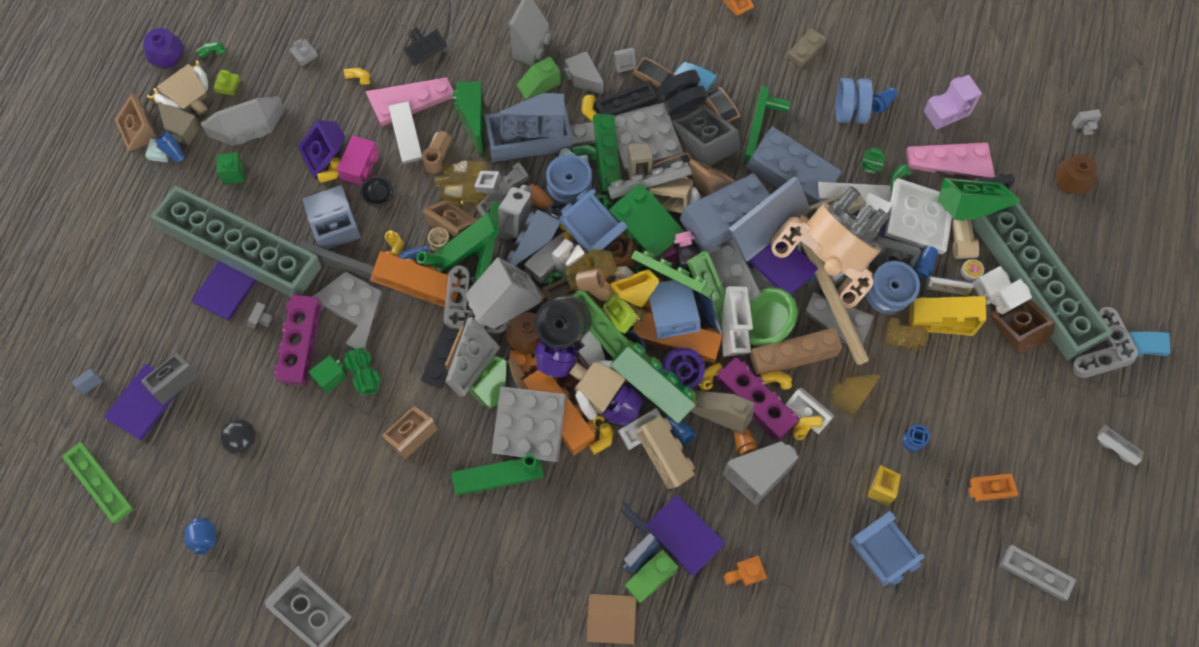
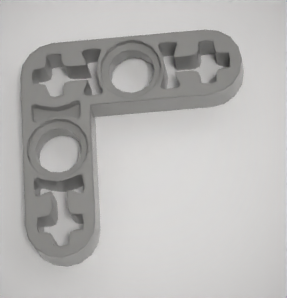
(460, 308)
(1114, 351)

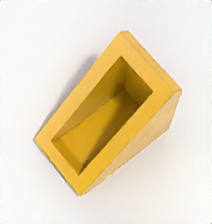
(636, 288)
(884, 486)

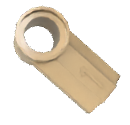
(964, 243)

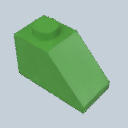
(539, 79)
(487, 386)
(651, 576)

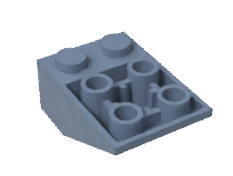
(535, 117)
(331, 218)
(538, 234)

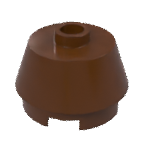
(1076, 174)
(622, 251)
(522, 333)

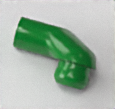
(210, 47)
(585, 150)
(900, 172)

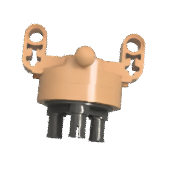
(839, 241)

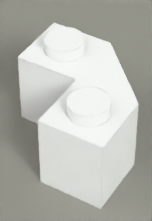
(1000, 291)

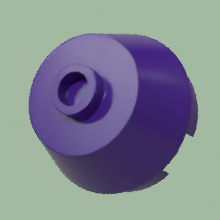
(162, 48)
(555, 361)
(686, 366)
(624, 406)

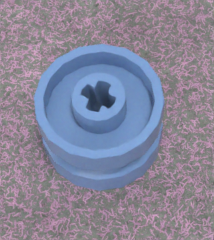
(854, 100)
(568, 178)
(893, 287)

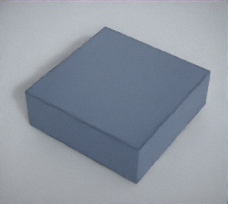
(87, 381)

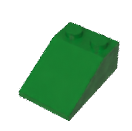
(471, 109)
(974, 198)
(646, 220)

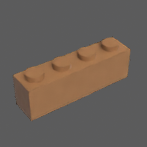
(795, 352)

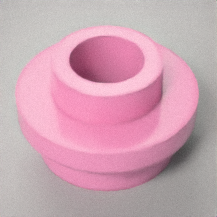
(684, 238)

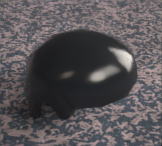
(376, 191)
(237, 436)

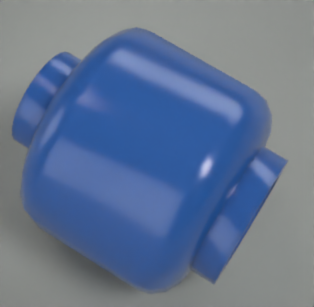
(200, 536)

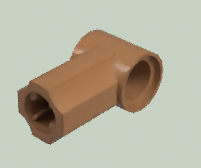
(436, 151)
(594, 283)

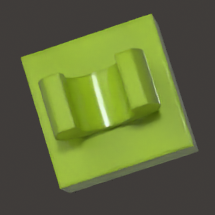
(226, 83)

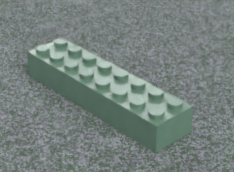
(236, 242)
(1028, 257)

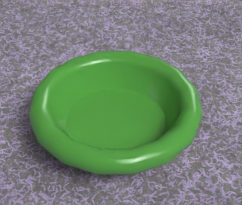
(772, 316)

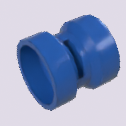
(916, 442)

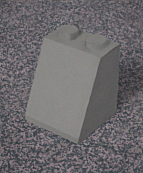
(502, 294)
(760, 470)

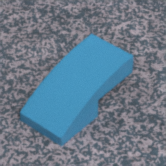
(707, 78)
(1149, 343)

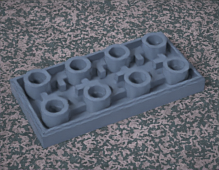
(759, 226)

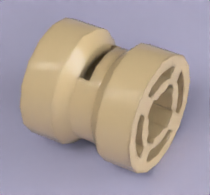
(437, 236)

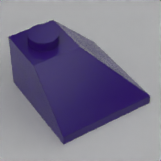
(321, 145)

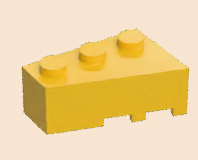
(949, 314)

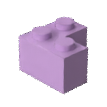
(954, 104)

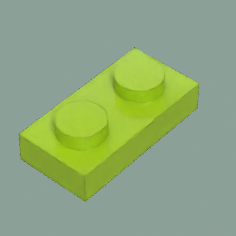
(619, 313)

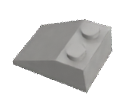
(528, 33)
(307, 608)

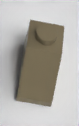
(179, 123)
(639, 159)

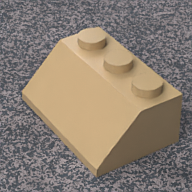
(665, 452)

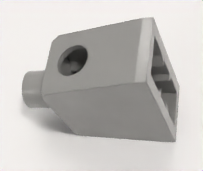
(516, 204)

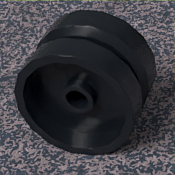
(682, 92)
(563, 321)

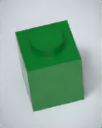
(230, 168)
(328, 374)

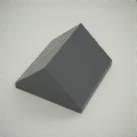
(894, 251)
(169, 378)

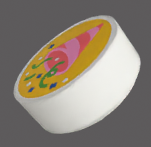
(972, 270)

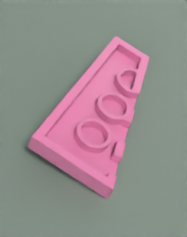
(419, 95)
(961, 159)

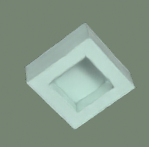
(154, 153)

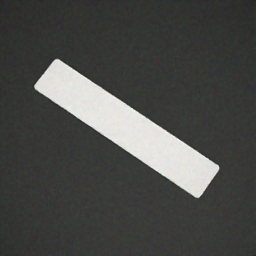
(830, 190)

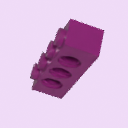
(298, 373)
(776, 428)

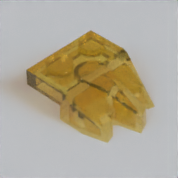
(460, 182)

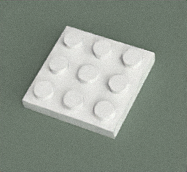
(918, 217)

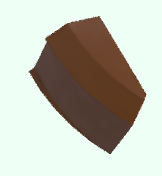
(1024, 326)

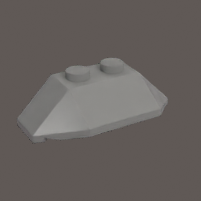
(244, 121)

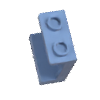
(590, 222)
(674, 310)
(886, 550)

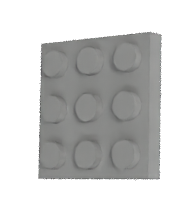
(648, 126)
(529, 423)

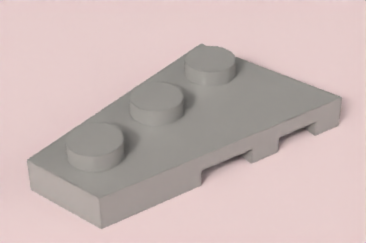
(821, 313)
(471, 357)

